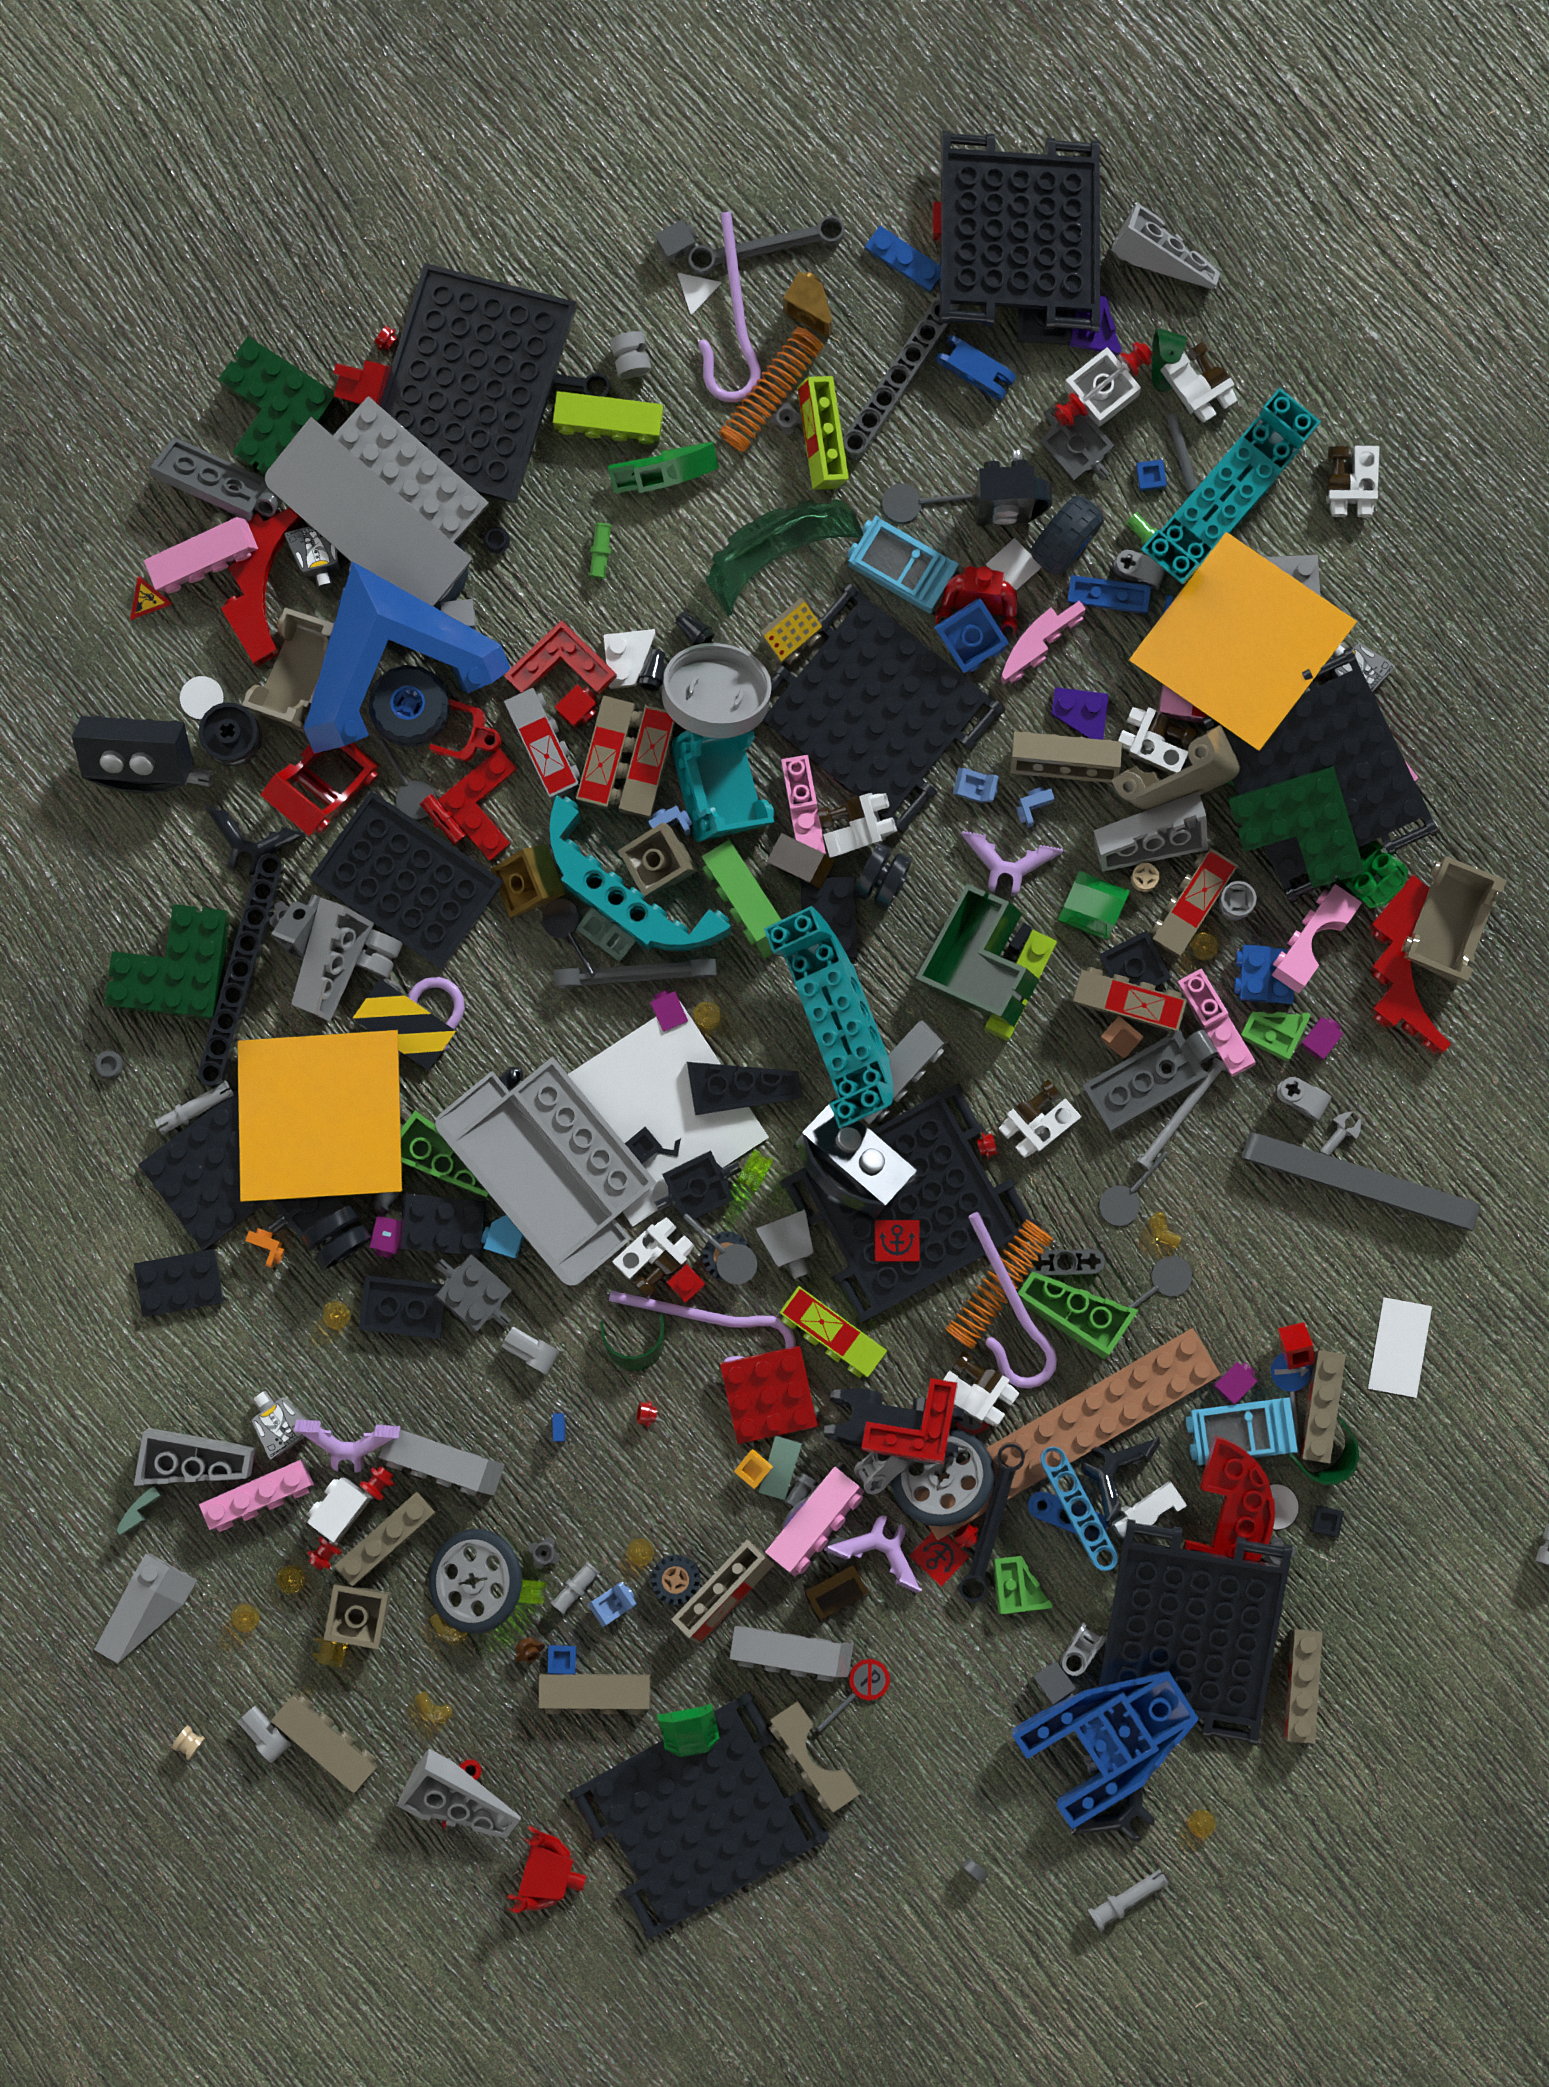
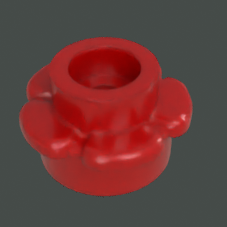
(385, 338)
(987, 1145)
(646, 1413)
(966, 1535)

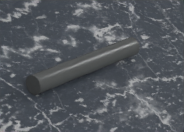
(1182, 453)

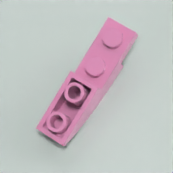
(1031, 645)
(802, 802)
(1215, 1021)

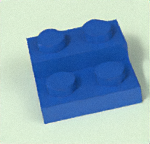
(972, 636)
(1256, 977)

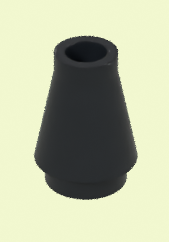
(694, 629)
(652, 672)

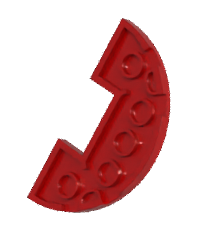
(1247, 1502)

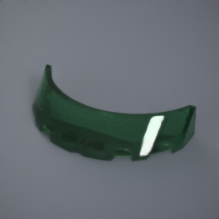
(771, 537)

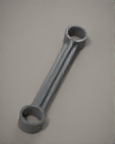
(769, 244)
(693, 969)

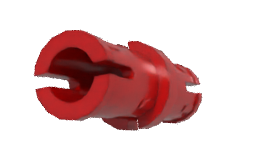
(443, 819)

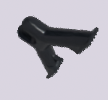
(256, 849)
(1105, 1474)
(1120, 1820)

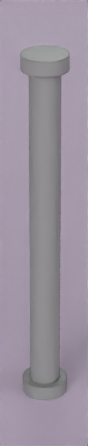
(1181, 1114)

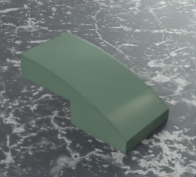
(605, 934)
(783, 1459)
(134, 1515)

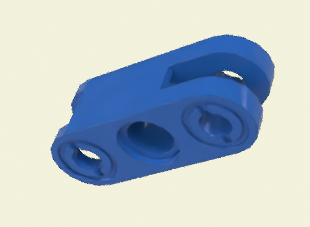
(976, 368)
(1051, 1513)

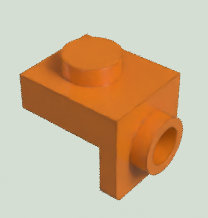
(263, 1239)

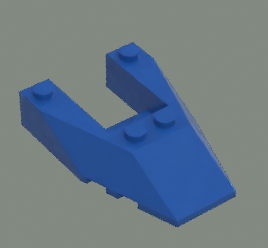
(1124, 1730)

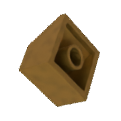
(808, 303)
(528, 880)

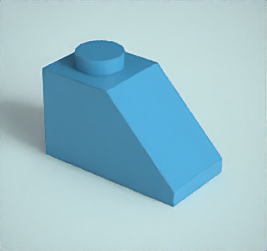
(503, 1238)

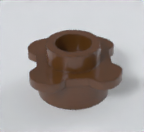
(528, 1650)

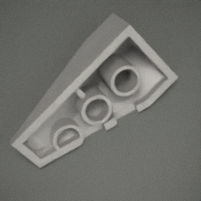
(1151, 247)

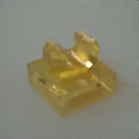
(330, 1653)

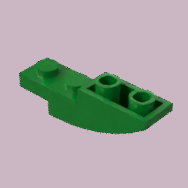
(664, 470)

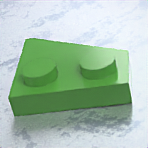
(1275, 1032)
(1017, 1587)

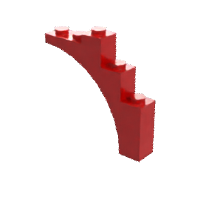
(248, 612)
(1391, 968)

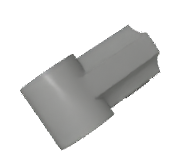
(534, 1352)
(268, 1738)

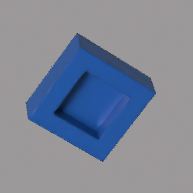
(1151, 475)
(558, 1427)
(561, 1659)

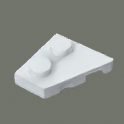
(627, 655)

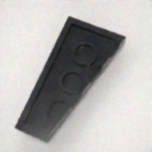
(735, 1087)

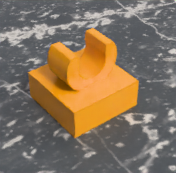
(753, 1469)

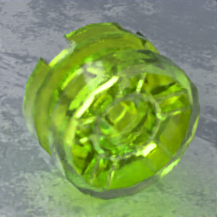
(755, 1170)
(532, 1592)

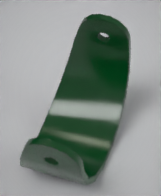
(1166, 349)
(638, 1362)
(1345, 1465)

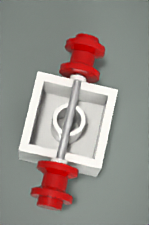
(1103, 386)
(340, 1510)

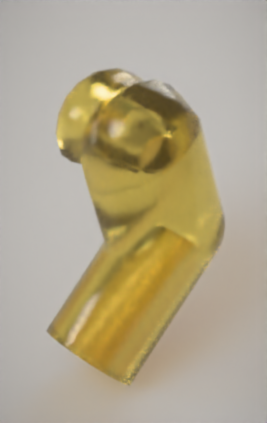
(1160, 1230)
(446, 1633)
(431, 1711)

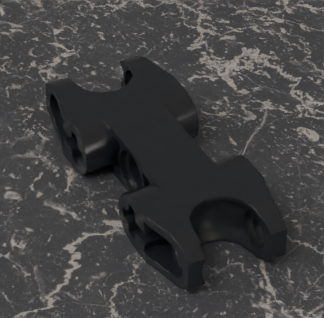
(868, 1407)

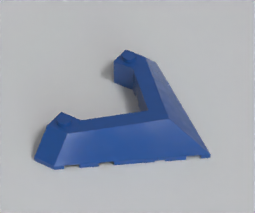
(366, 618)

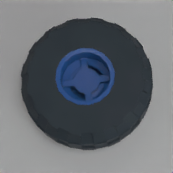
(1067, 535)
(409, 706)

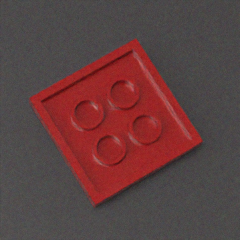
(768, 1394)

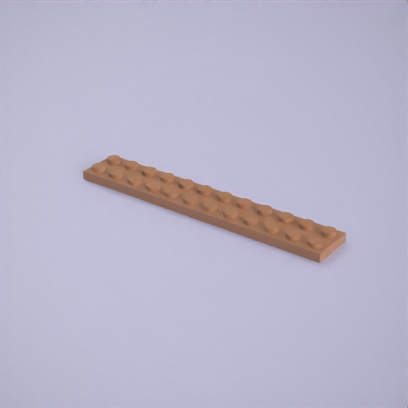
(1096, 1415)

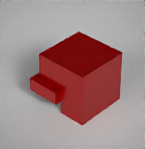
(358, 384)

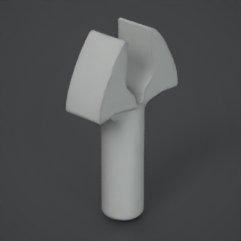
(1341, 1133)

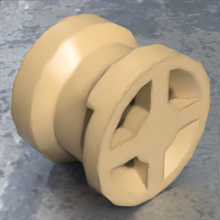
(1149, 876)
(188, 1742)

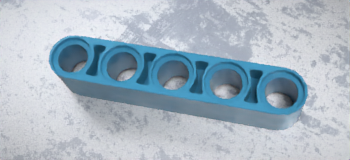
(1088, 1518)

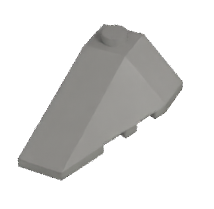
(146, 1603)
(448, 1793)

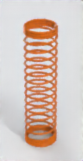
(805, 340)
(961, 1333)

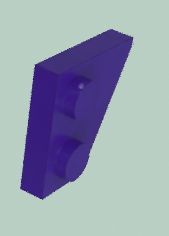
(1097, 341)
(1081, 711)

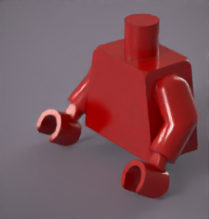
(985, 584)
(546, 1874)

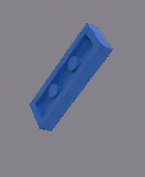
(904, 259)
(1109, 594)

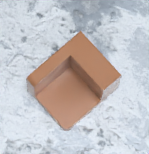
(1121, 1037)

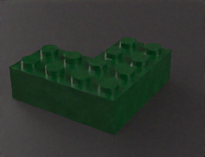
(282, 398)
(1303, 808)
(968, 961)
(183, 981)

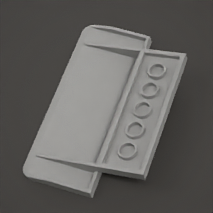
(380, 499)
(548, 1165)

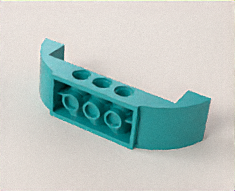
(1232, 486)
(655, 928)
(836, 1014)

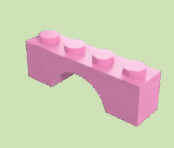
(1298, 963)

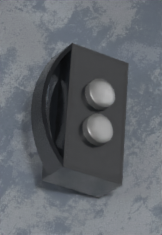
(1010, 493)
(133, 753)
(852, 1163)

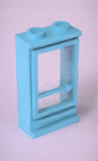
(901, 564)
(1257, 1427)

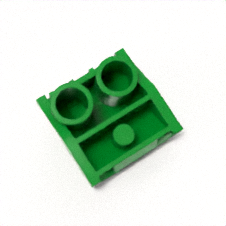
(1382, 876)
(1093, 906)
(689, 1730)

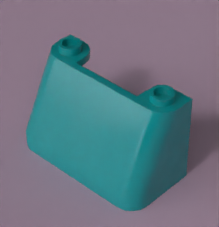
(718, 785)

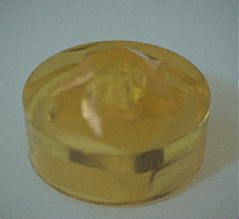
(1204, 945)
(707, 1015)
(336, 1314)
(640, 1552)
(290, 1579)
(245, 1617)
(1201, 1823)

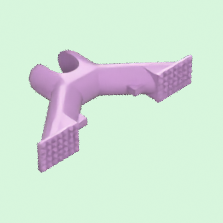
(999, 867)
(346, 1450)
(891, 1548)

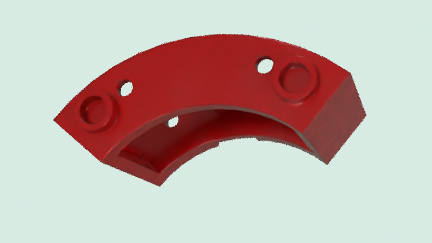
(300, 809)

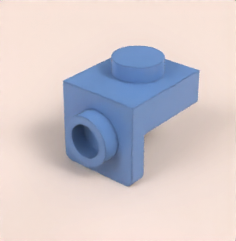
(975, 786)
(1036, 799)
(671, 816)
(612, 1604)

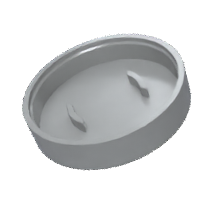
(716, 690)

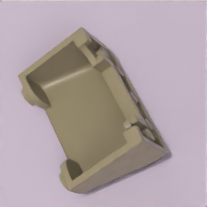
(295, 672)
(1212, 766)
(1452, 919)

